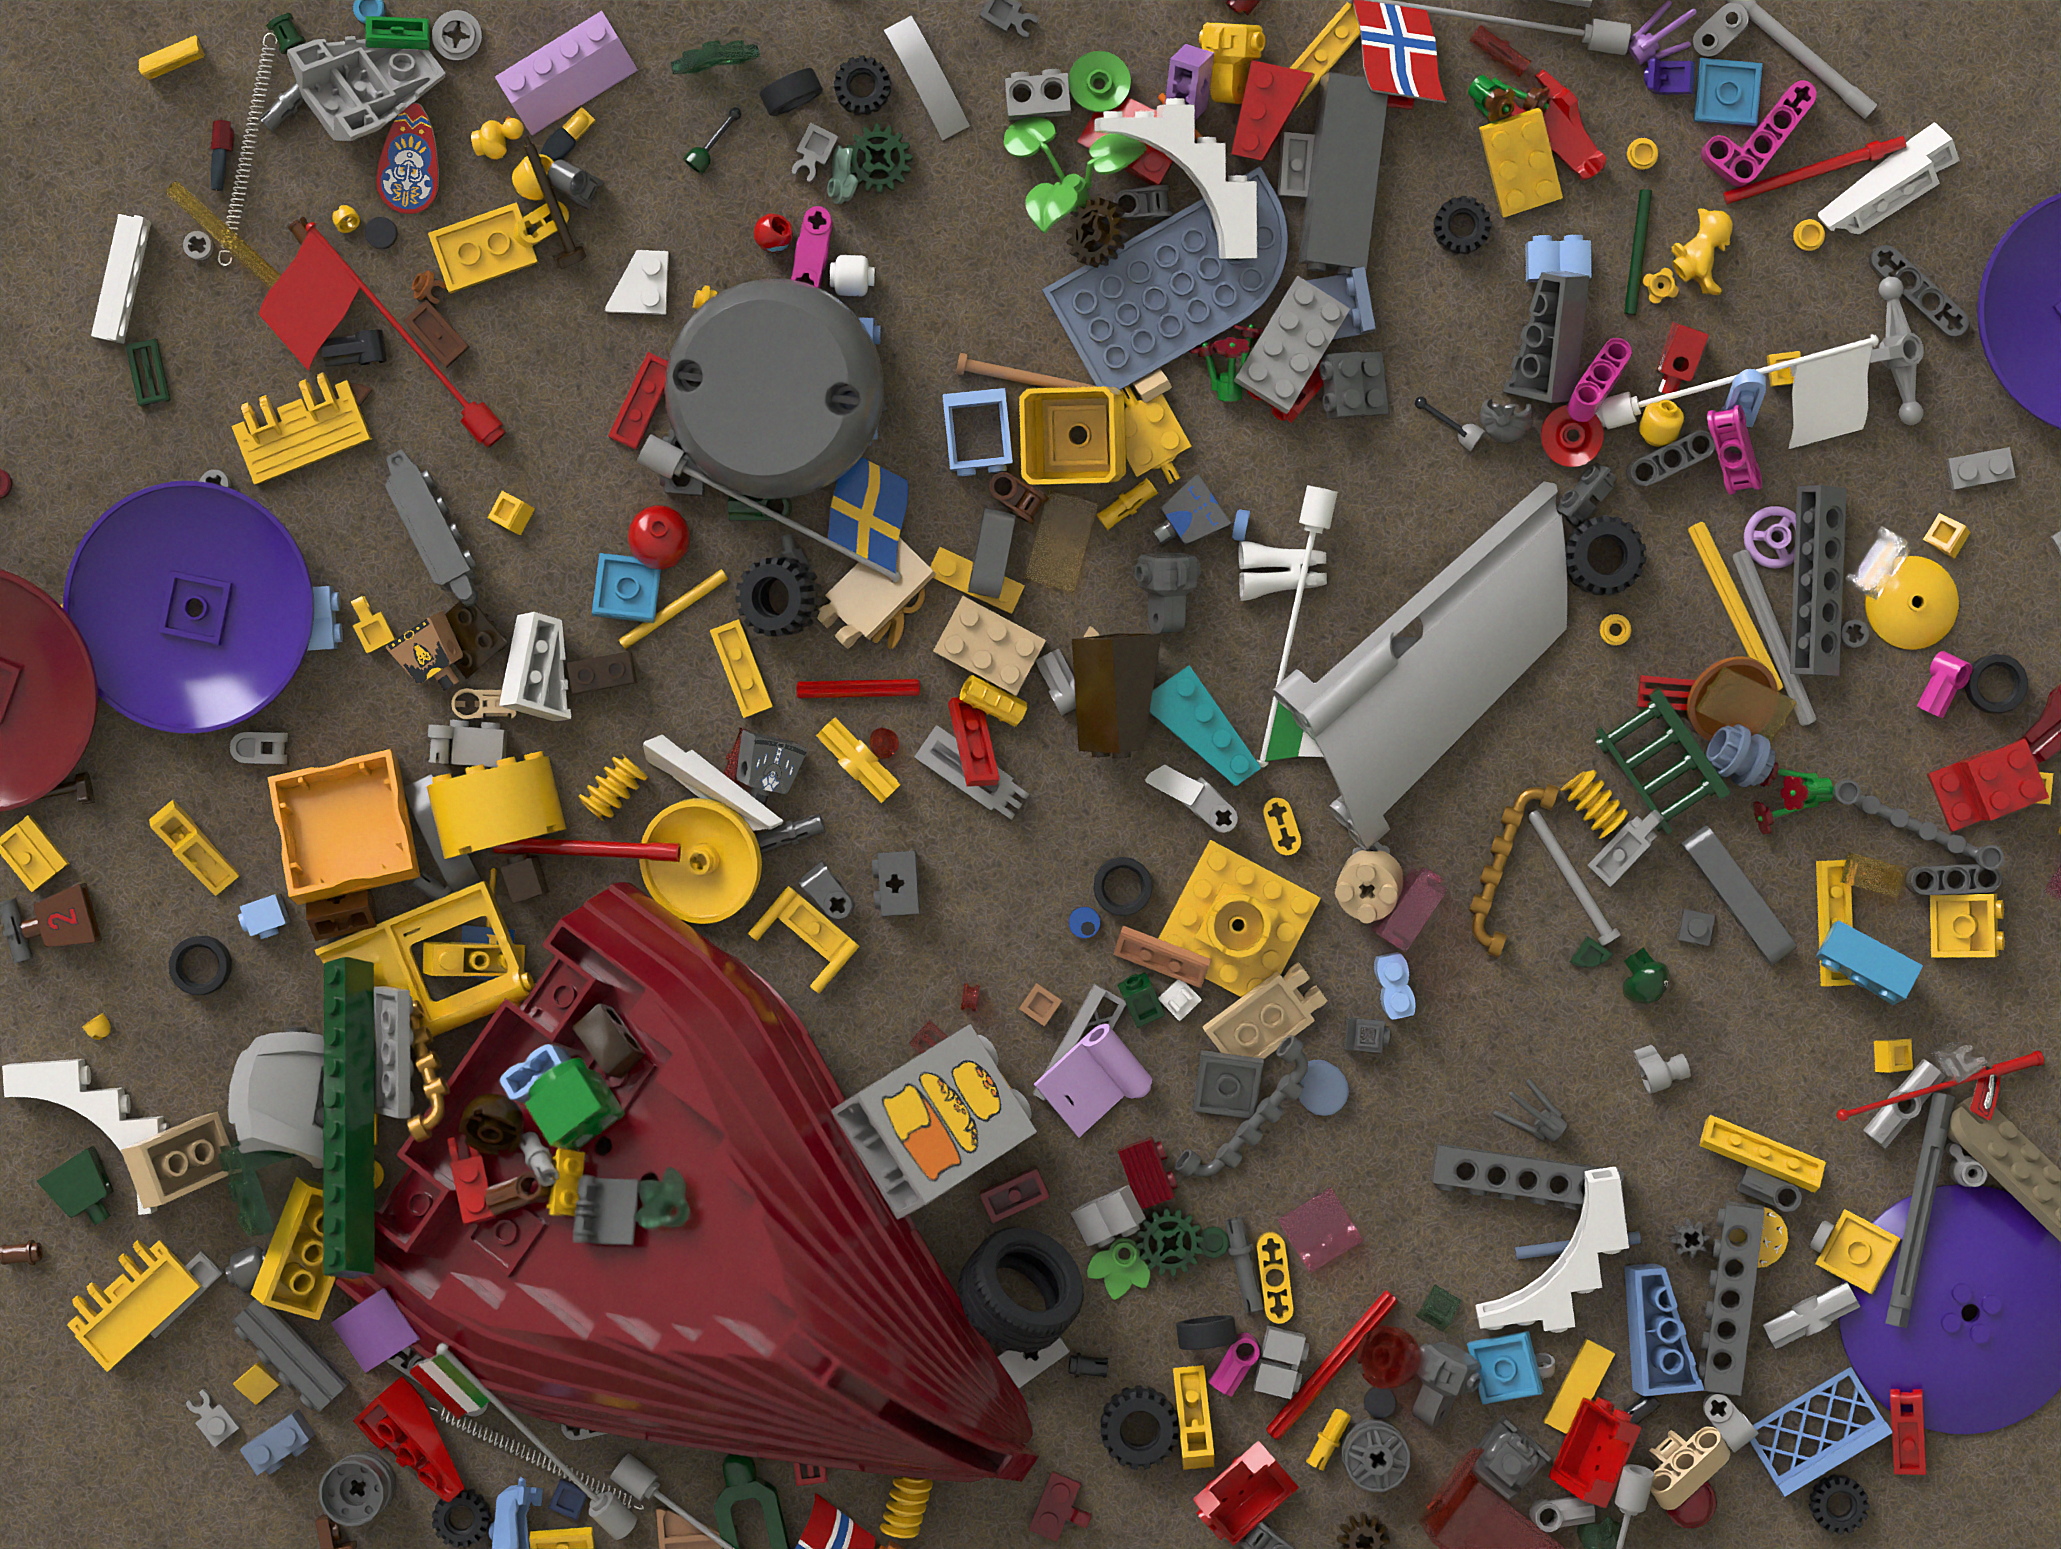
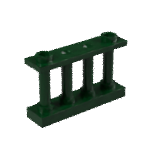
(1675, 733)

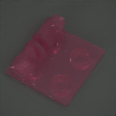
(1320, 1230)

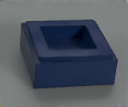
(568, 1499)

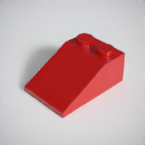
(1151, 165)

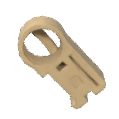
(487, 704)

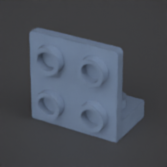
(1353, 293)

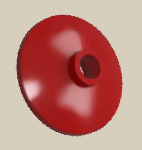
(1559, 447)

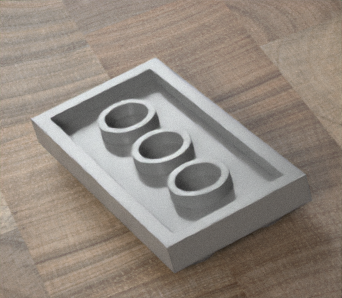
(1291, 344)
(392, 1051)

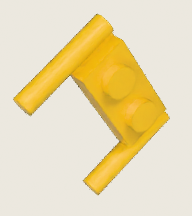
(812, 928)

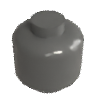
(245, 1267)

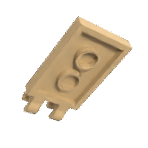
(870, 599)
(1266, 1015)

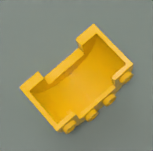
(495, 805)

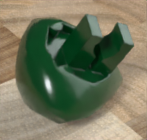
(1648, 979)

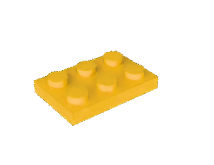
(1521, 162)
(481, 248)

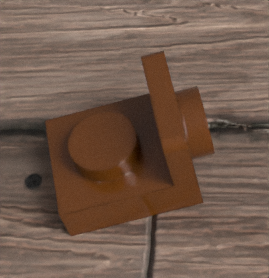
(329, 1533)

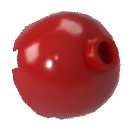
(658, 537)

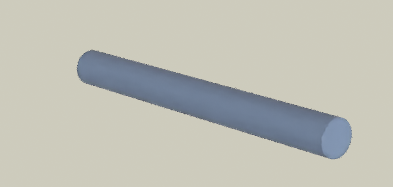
(1558, 1247)

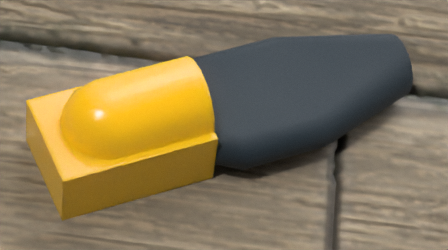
(565, 138)

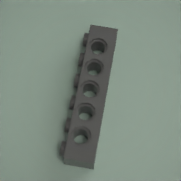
(1818, 580)
(1449, 1157)
(1729, 1378)

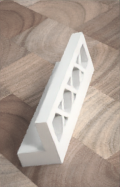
(121, 278)

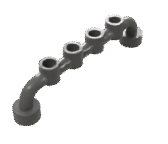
(1848, 792)
(1249, 1131)

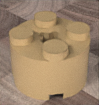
(1367, 869)

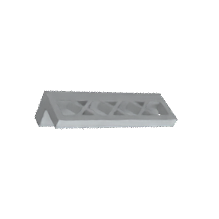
(1082, 1021)

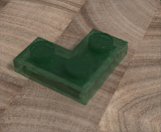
(714, 55)

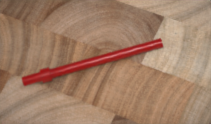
(1872, 152)

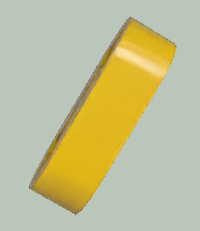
(537, 217)
(1274, 828)

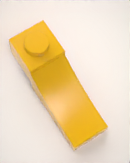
(193, 847)

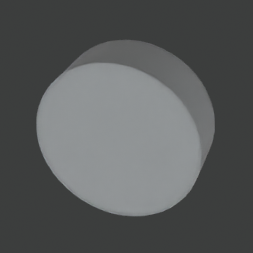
(1821, 1236)

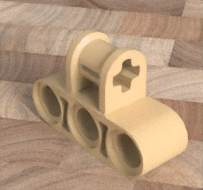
(1686, 1465)

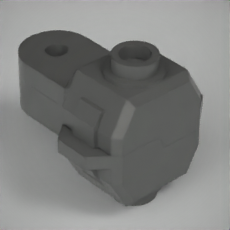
(1168, 581)
(1444, 1374)

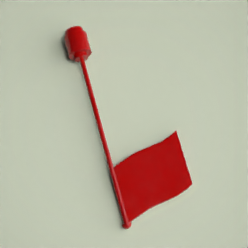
(314, 299)

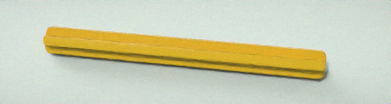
(1730, 597)

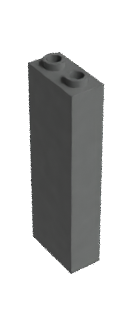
(1343, 175)

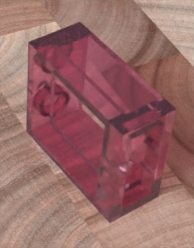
(1415, 904)

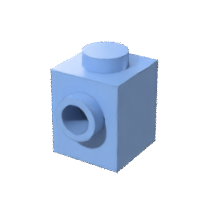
(264, 916)

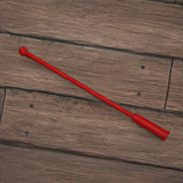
(1999, 1069)

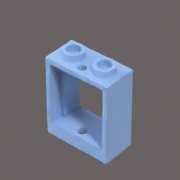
(973, 399)

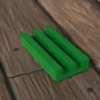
(398, 36)

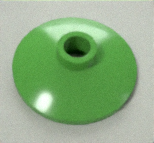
(1102, 67)

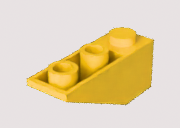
(466, 959)

